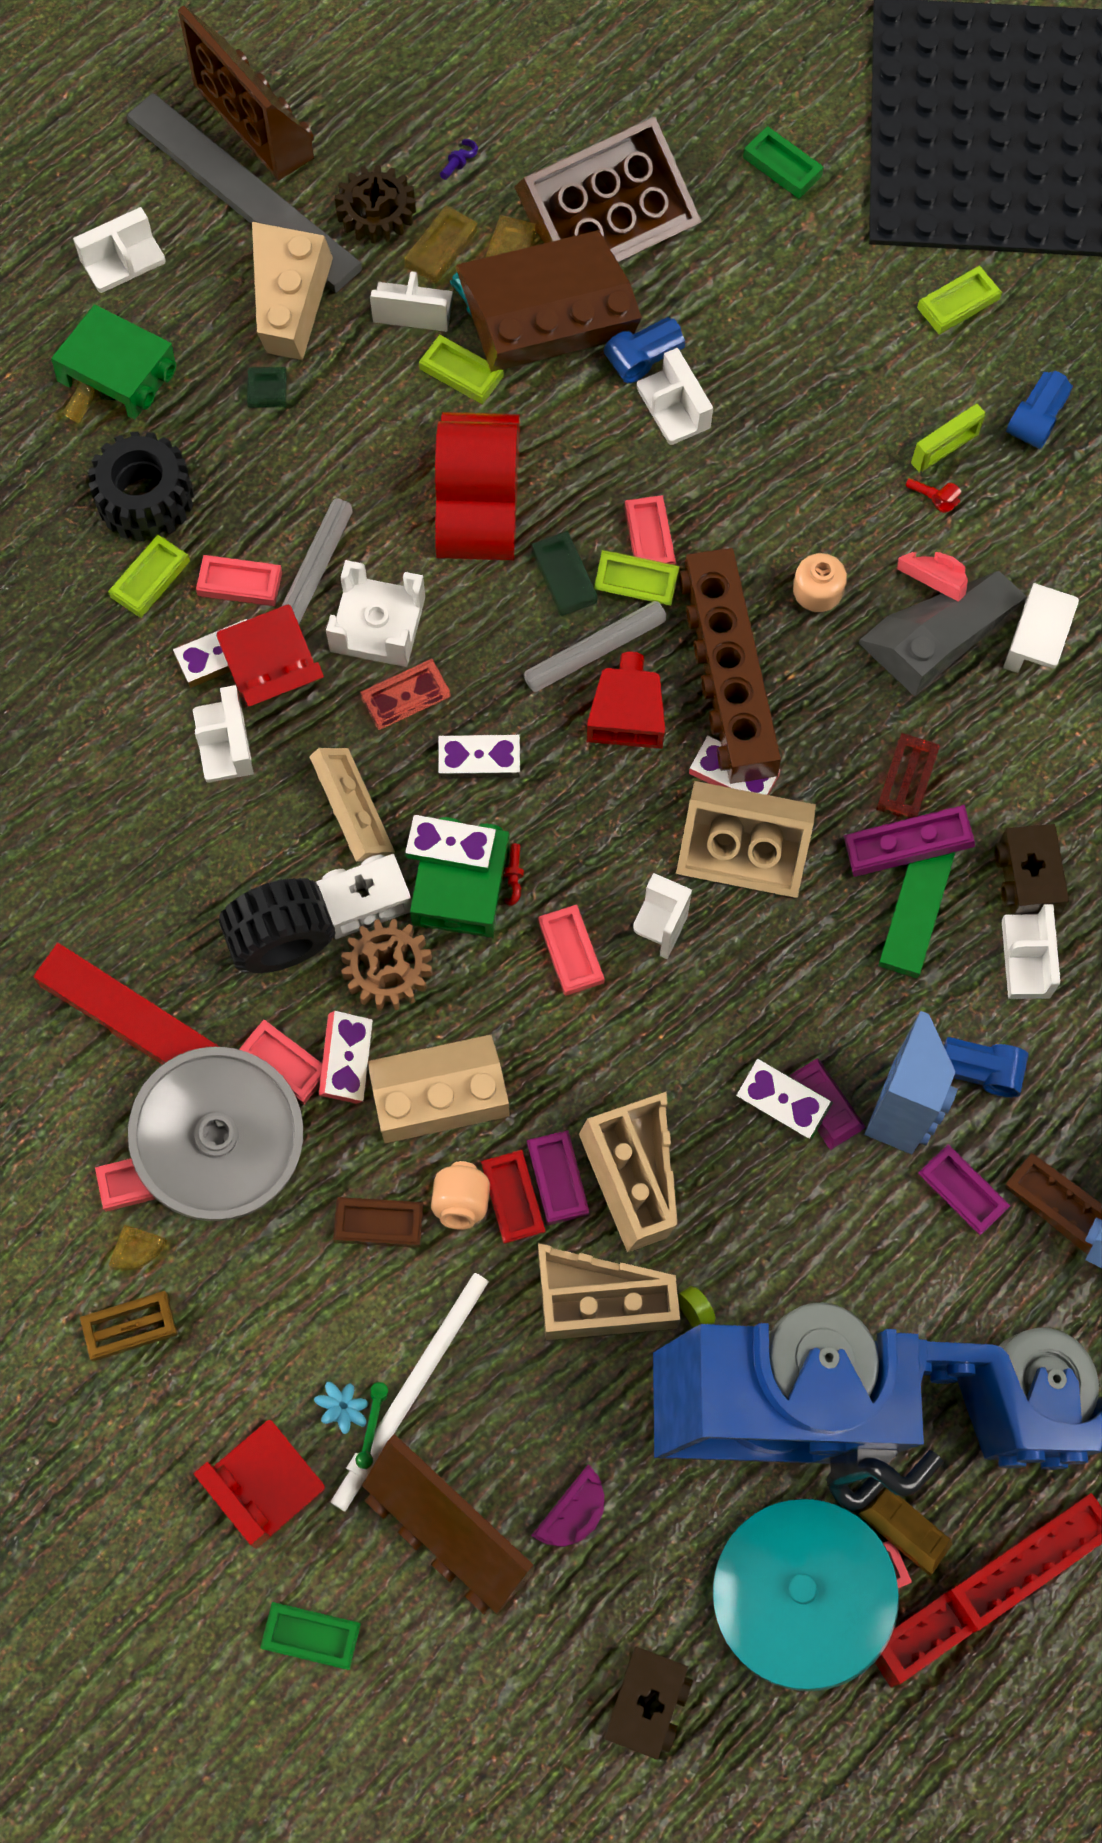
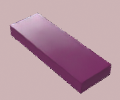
(909, 840)

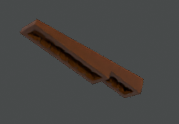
(1056, 1200)

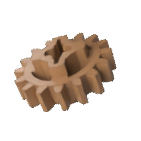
(394, 949)

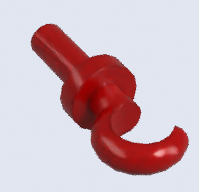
(514, 873)

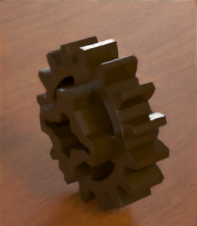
(358, 206)

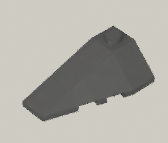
(935, 633)

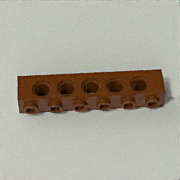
(718, 574)

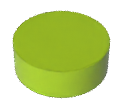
(696, 1307)

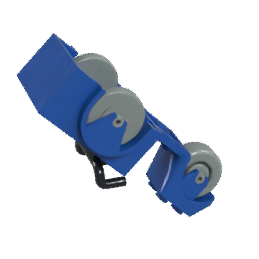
(840, 1399)

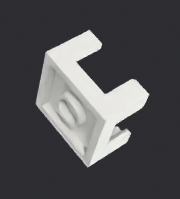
(376, 617)

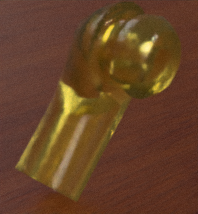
(79, 401)

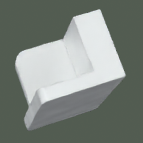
(119, 250)
(411, 305)
(676, 399)
(1041, 628)
(223, 738)
(663, 912)
(1031, 954)

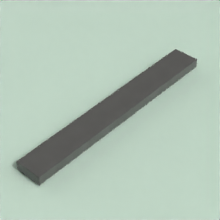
(231, 180)

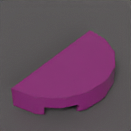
(575, 1513)

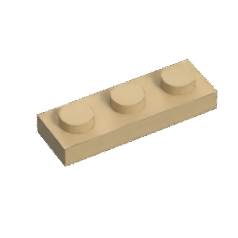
(351, 803)

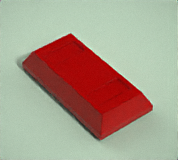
(513, 1197)

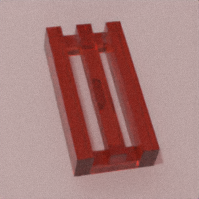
(898, 806)

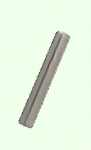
(318, 557)
(595, 646)

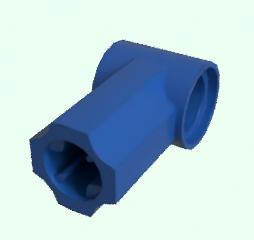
(635, 353)
(1037, 415)
(995, 1067)

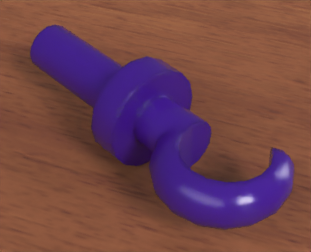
(457, 159)

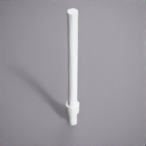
(411, 1388)

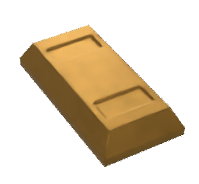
(907, 1530)

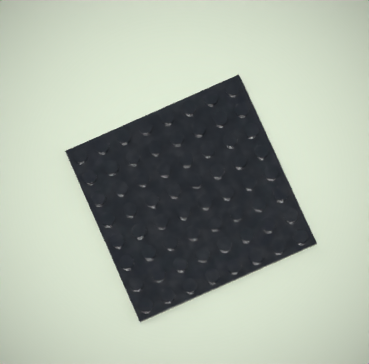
(986, 127)

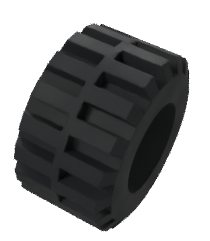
(134, 460)
(276, 925)

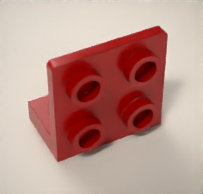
(268, 655)
(261, 1484)

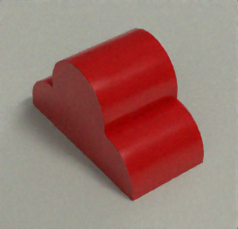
(476, 485)

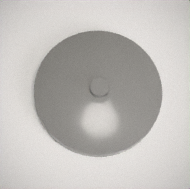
(215, 1133)

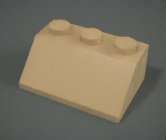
(746, 839)
(438, 1088)

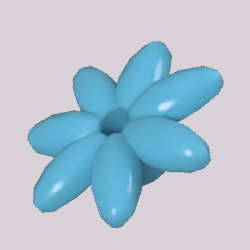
(342, 1407)

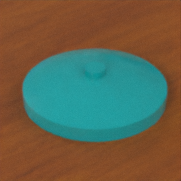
(806, 1595)

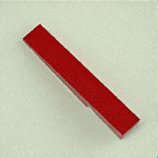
(116, 1006)
(991, 1590)

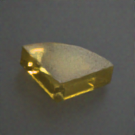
(135, 1249)

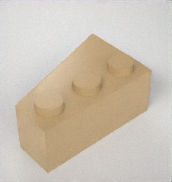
(288, 286)
(634, 1169)
(603, 1297)

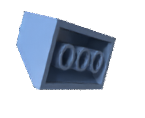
(915, 1090)

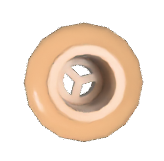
(819, 582)
(460, 1195)

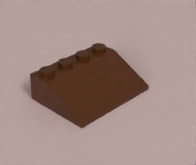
(245, 99)
(617, 186)
(548, 300)
(447, 1527)

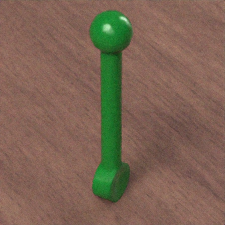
(378, 1394)

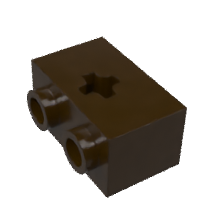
(1040, 852)
(647, 1673)

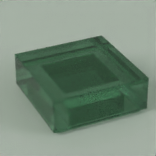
(267, 387)

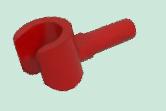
(943, 499)

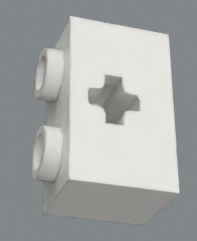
(383, 883)

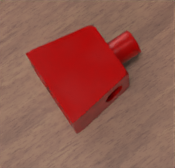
(627, 706)

